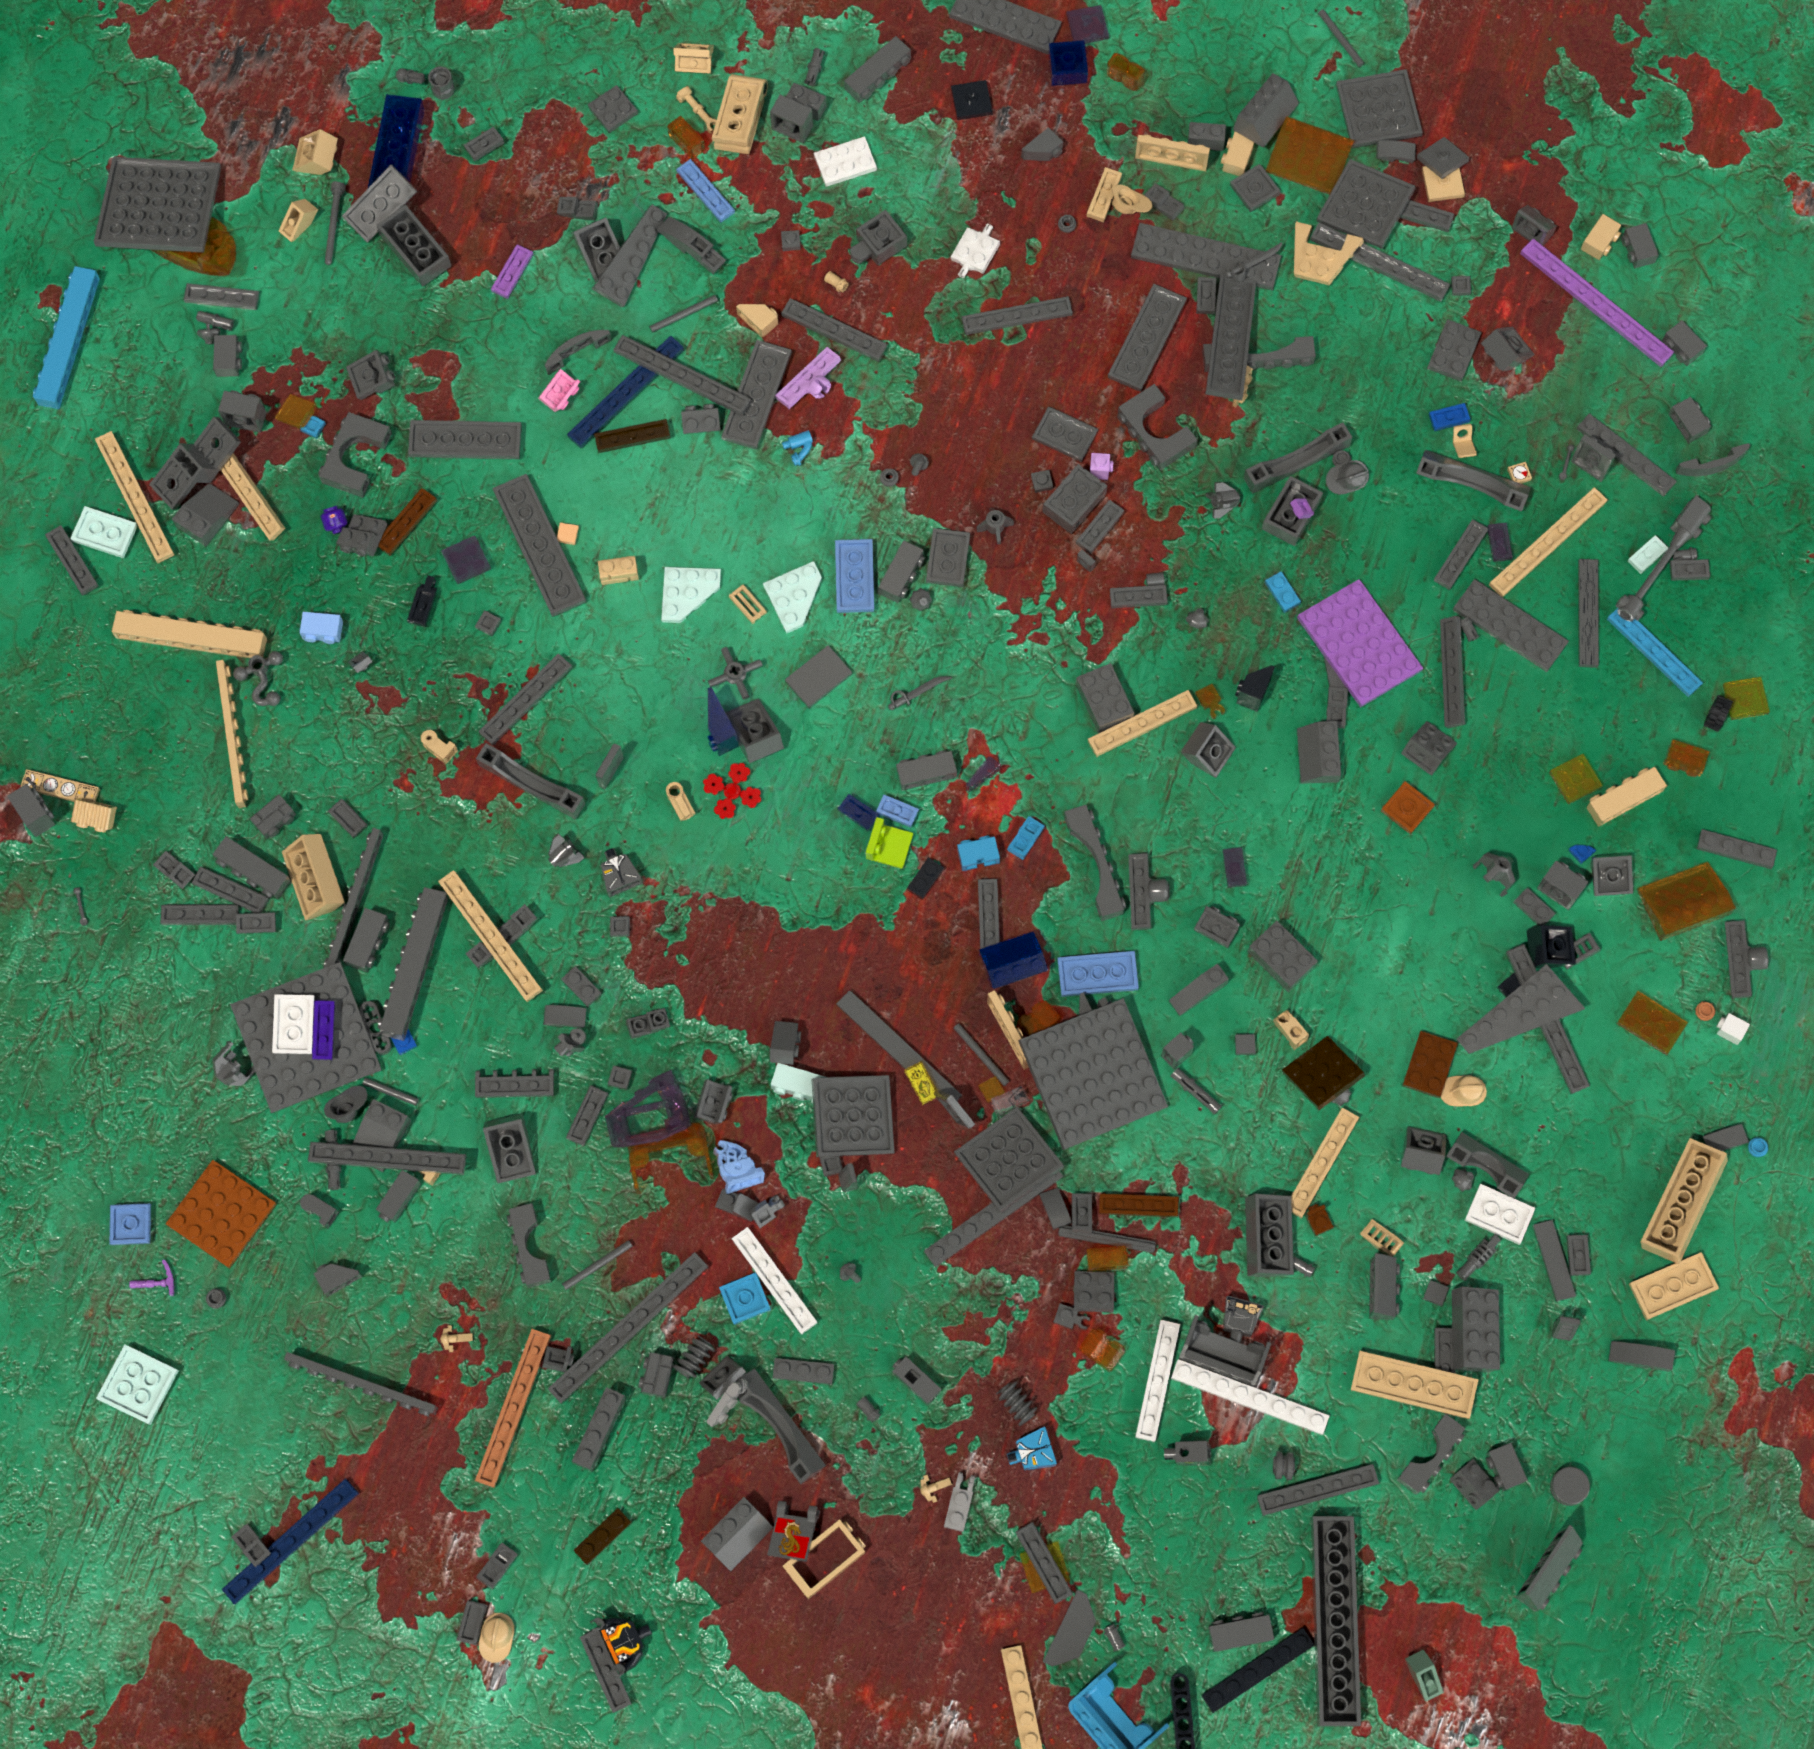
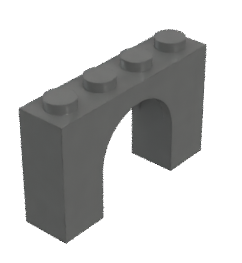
(353, 430)
(1160, 451)

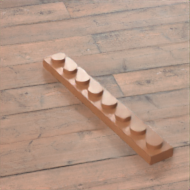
(513, 1408)

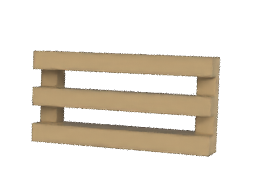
(756, 615)

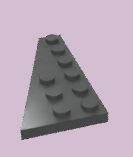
(1530, 1006)

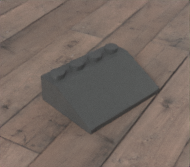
(1550, 1568)

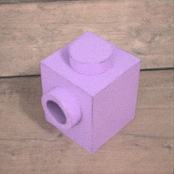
(1101, 465)

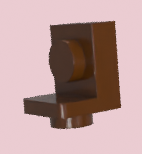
(1318, 1219)

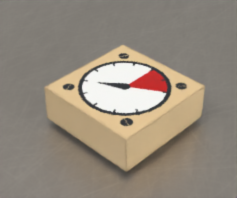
(1519, 473)

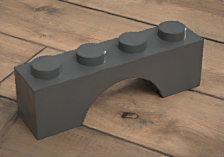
(1472, 1153)
(524, 1221)
(1446, 1434)

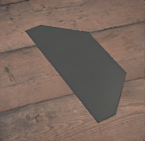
(1072, 1632)

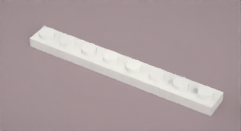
(1250, 1397)

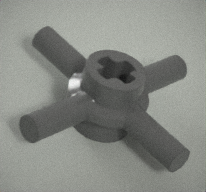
(731, 677)

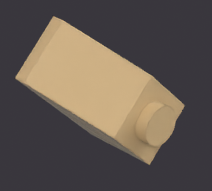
(297, 219)
(758, 317)

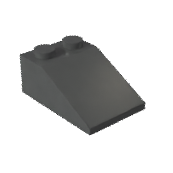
(596, 245)
(205, 514)
(755, 730)
(381, 1127)
(509, 1148)

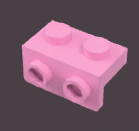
(559, 390)

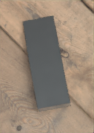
(1641, 1356)

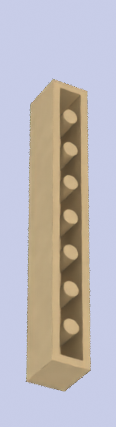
(188, 634)

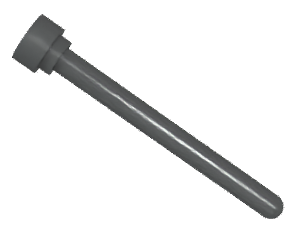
(337, 190)

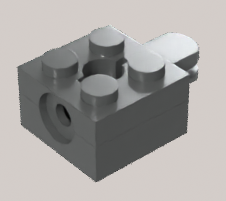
(871, 239)

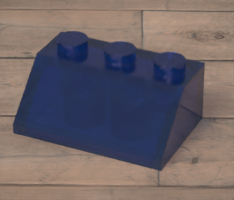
(1013, 960)

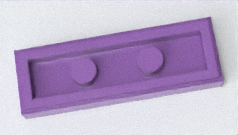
(512, 271)

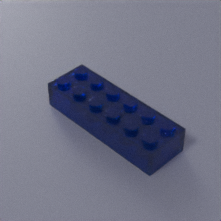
(398, 136)

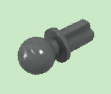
(409, 76)

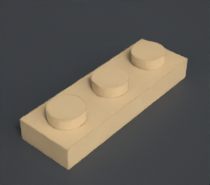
(1103, 195)

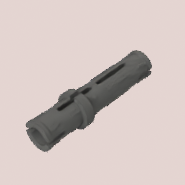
(1189, 1085)
(332, 1170)

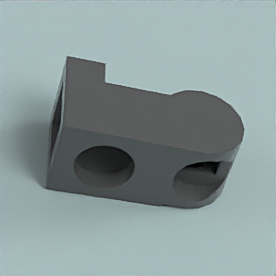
(314, 1205)

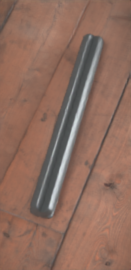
(1109, 1239)

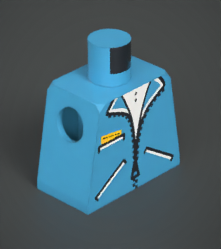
(1033, 1451)

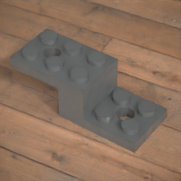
(195, 463)

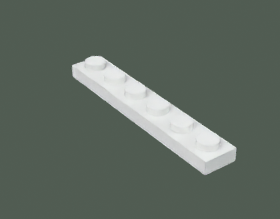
(774, 1280)
(1157, 1381)

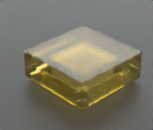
(991, 1089)

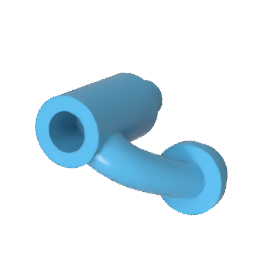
(798, 440)

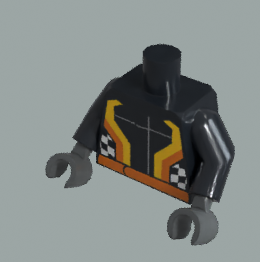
(623, 1641)

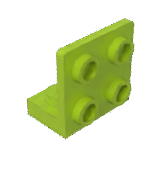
(888, 844)

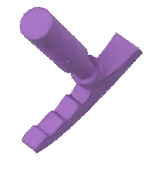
(152, 1283)

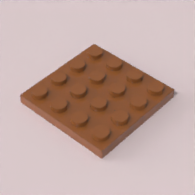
(221, 1214)

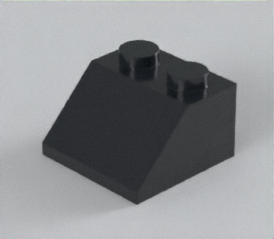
(1253, 688)
(1551, 946)

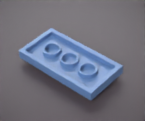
(854, 576)
(1097, 973)

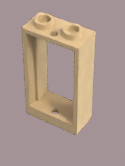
(857, 1543)

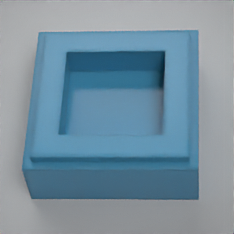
(313, 427)

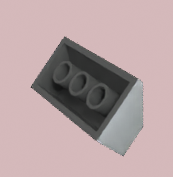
(1266, 111)
(1269, 1235)

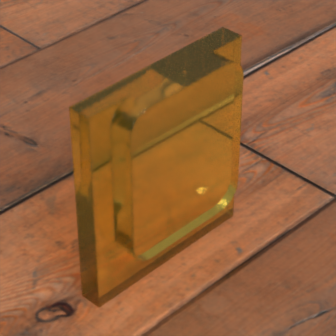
(296, 411)

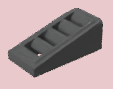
(1581, 941)
(848, 1178)
(1565, 1328)

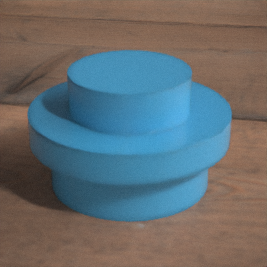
(1757, 1147)

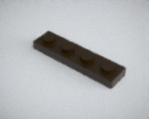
(632, 435)

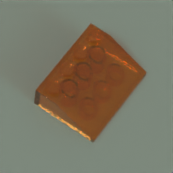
(1309, 155)
(1686, 900)

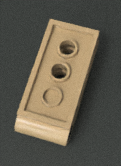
(739, 113)

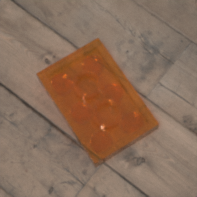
(1652, 1023)

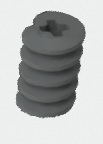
(693, 1358)
(1017, 1402)

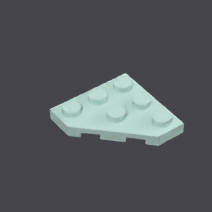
(687, 590)
(793, 595)

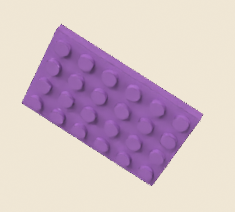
(1359, 643)

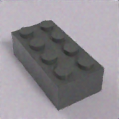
(413, 245)
(1475, 1329)

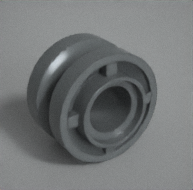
(1283, 1465)

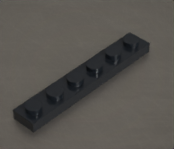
(1257, 1670)

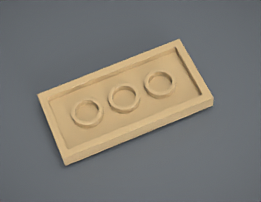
(1172, 152)
(1005, 1021)
(1673, 1286)

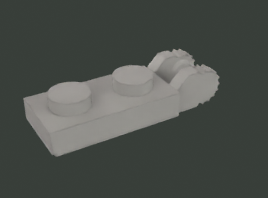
(727, 1402)
(959, 1505)

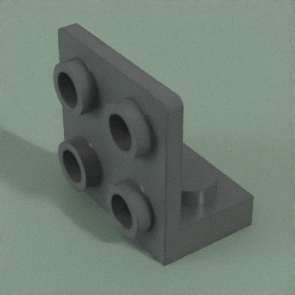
(1428, 748)

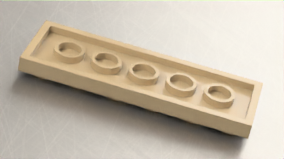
(1414, 1385)

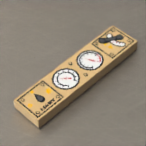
(59, 787)

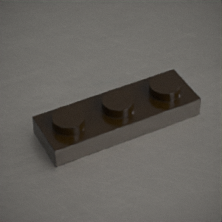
(602, 1536)

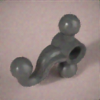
(241, 673)

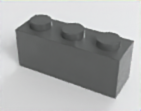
(901, 572)
(926, 770)
(366, 940)
(1240, 1632)

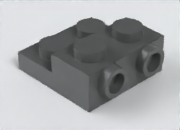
(371, 374)
(361, 535)

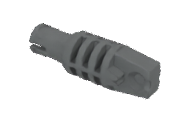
(1479, 1257)

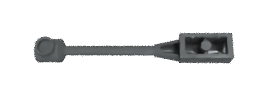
(1685, 527)

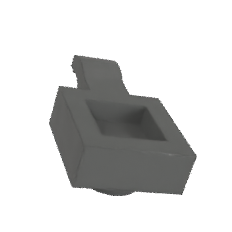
(765, 1211)

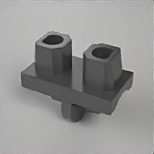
(571, 1042)

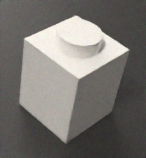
(1732, 1028)

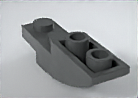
(693, 243)

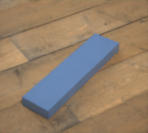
(705, 190)

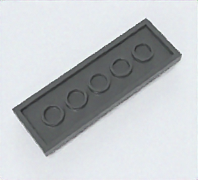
(1008, 22)
(1147, 337)
(760, 384)
(464, 439)
(1510, 625)

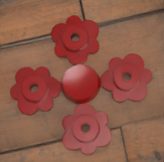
(732, 790)

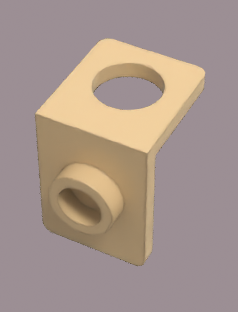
(1463, 445)

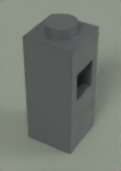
(398, 1197)
(916, 1380)

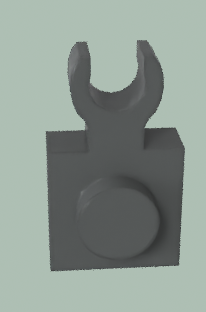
(1068, 1317)

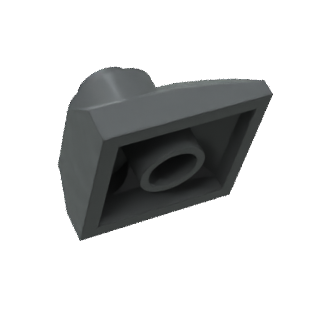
(1612, 874)

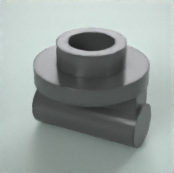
(918, 462)
(848, 1271)

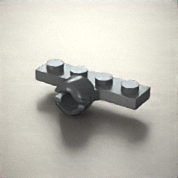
(1144, 891)
(1742, 959)

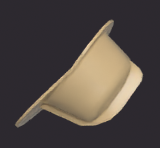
(1129, 201)
(1463, 1091)
(496, 1637)

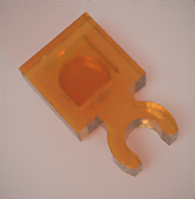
(1209, 699)

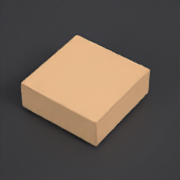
(567, 533)

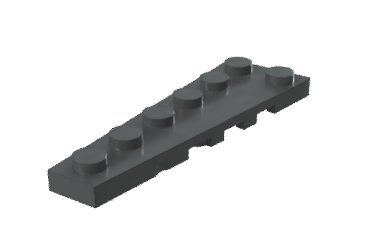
(625, 267)

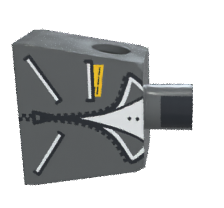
(619, 873)

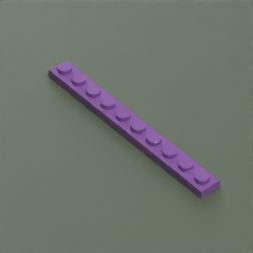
(1597, 302)

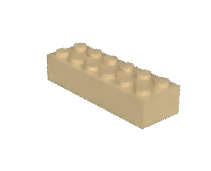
(1684, 1201)

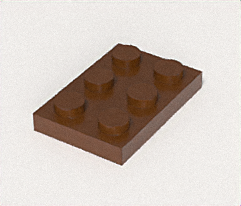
(1430, 1064)

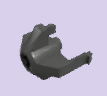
(1497, 869)
(228, 1071)

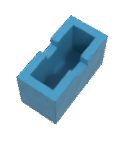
(978, 852)

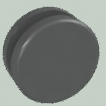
(1569, 1486)

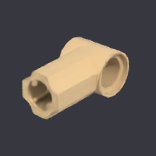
(680, 802)

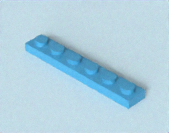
(1656, 653)

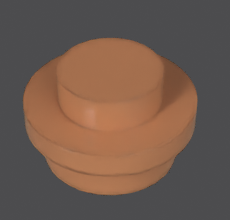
(1705, 1011)

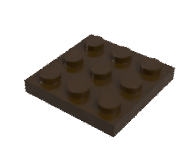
(1323, 1073)

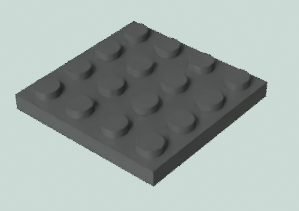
(1379, 108)
(1366, 203)
(852, 1116)
(1009, 1159)

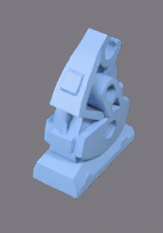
(738, 1169)

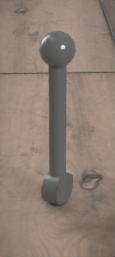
(1562, 476)
(83, 921)

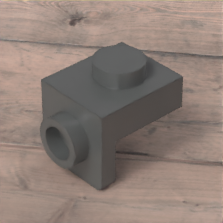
(558, 1359)

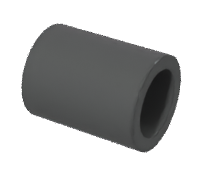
(1155, 579)

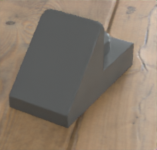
(736, 1204)

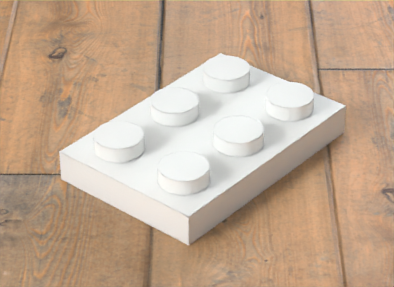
(845, 161)
(293, 1024)
(1499, 1214)

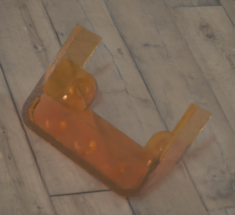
(693, 1137)

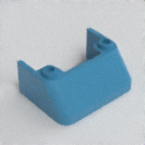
(1106, 1720)

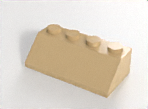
(312, 876)

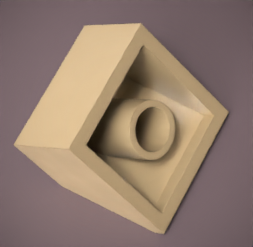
(315, 153)

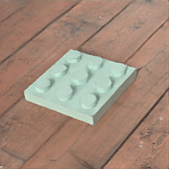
(137, 1384)

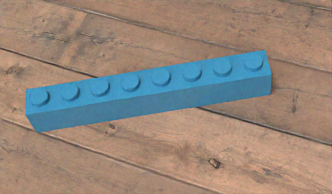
(66, 337)

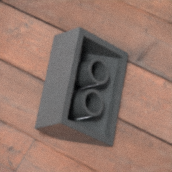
(1319, 753)
(1383, 1287)
(737, 1534)

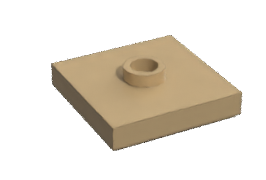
(1443, 189)

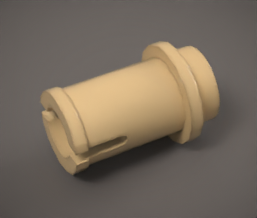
(837, 282)

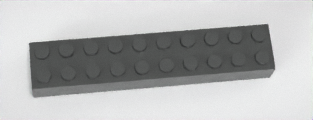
(1335, 1621)

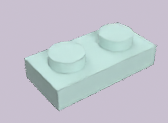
(1648, 554)

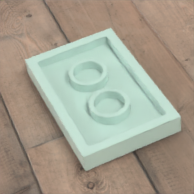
(104, 532)

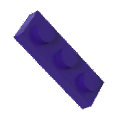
(323, 1030)

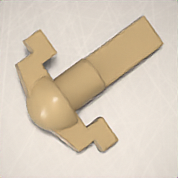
(446, 1339)
(927, 1489)

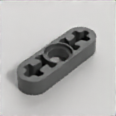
(375, 1043)

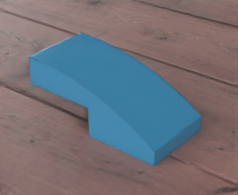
(1025, 838)

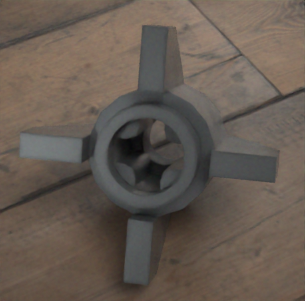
(1223, 499)
(995, 523)
(563, 852)

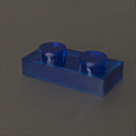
(858, 812)

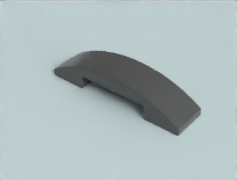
(575, 344)
(1692, 467)
(511, 931)

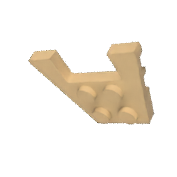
(1319, 262)

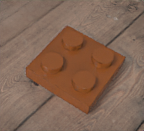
(1407, 807)

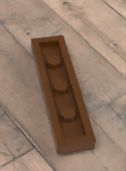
(406, 521)
(1138, 1205)

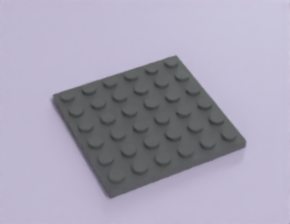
(157, 204)
(1093, 1073)
(297, 1077)

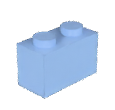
(321, 627)

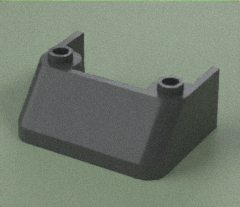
(1223, 1355)

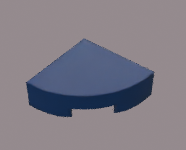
(1581, 852)

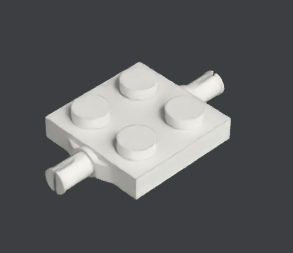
(975, 250)

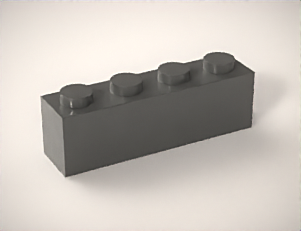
(877, 69)
(251, 867)
(599, 1429)

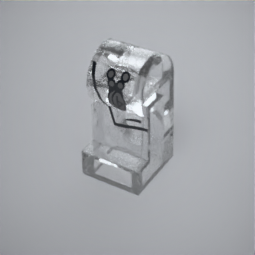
(1010, 1100)

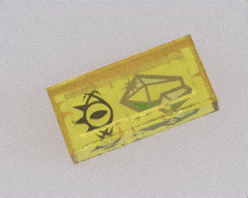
(921, 1082)

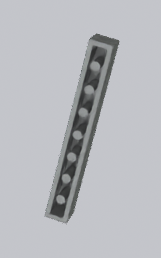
(413, 964)

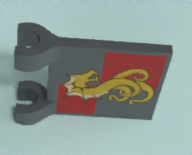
(792, 1534)

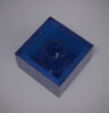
(1068, 63)

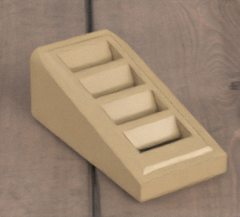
(1385, 1233)

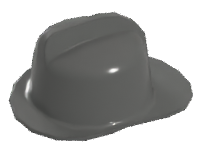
(1347, 477)
(346, 1105)

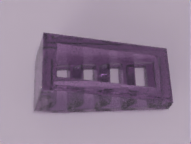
(984, 772)

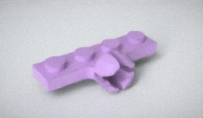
(810, 379)

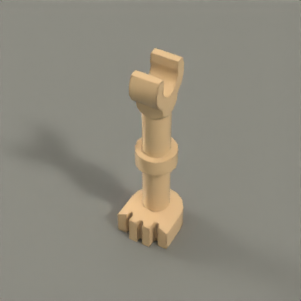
(685, 94)

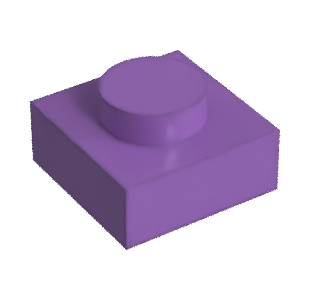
(1301, 508)

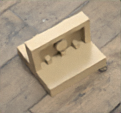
(693, 57)

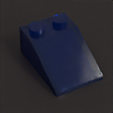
(721, 735)

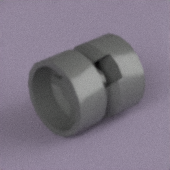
(441, 83)

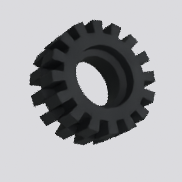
(1718, 713)

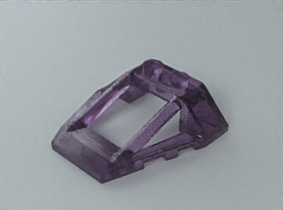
(673, 1101)

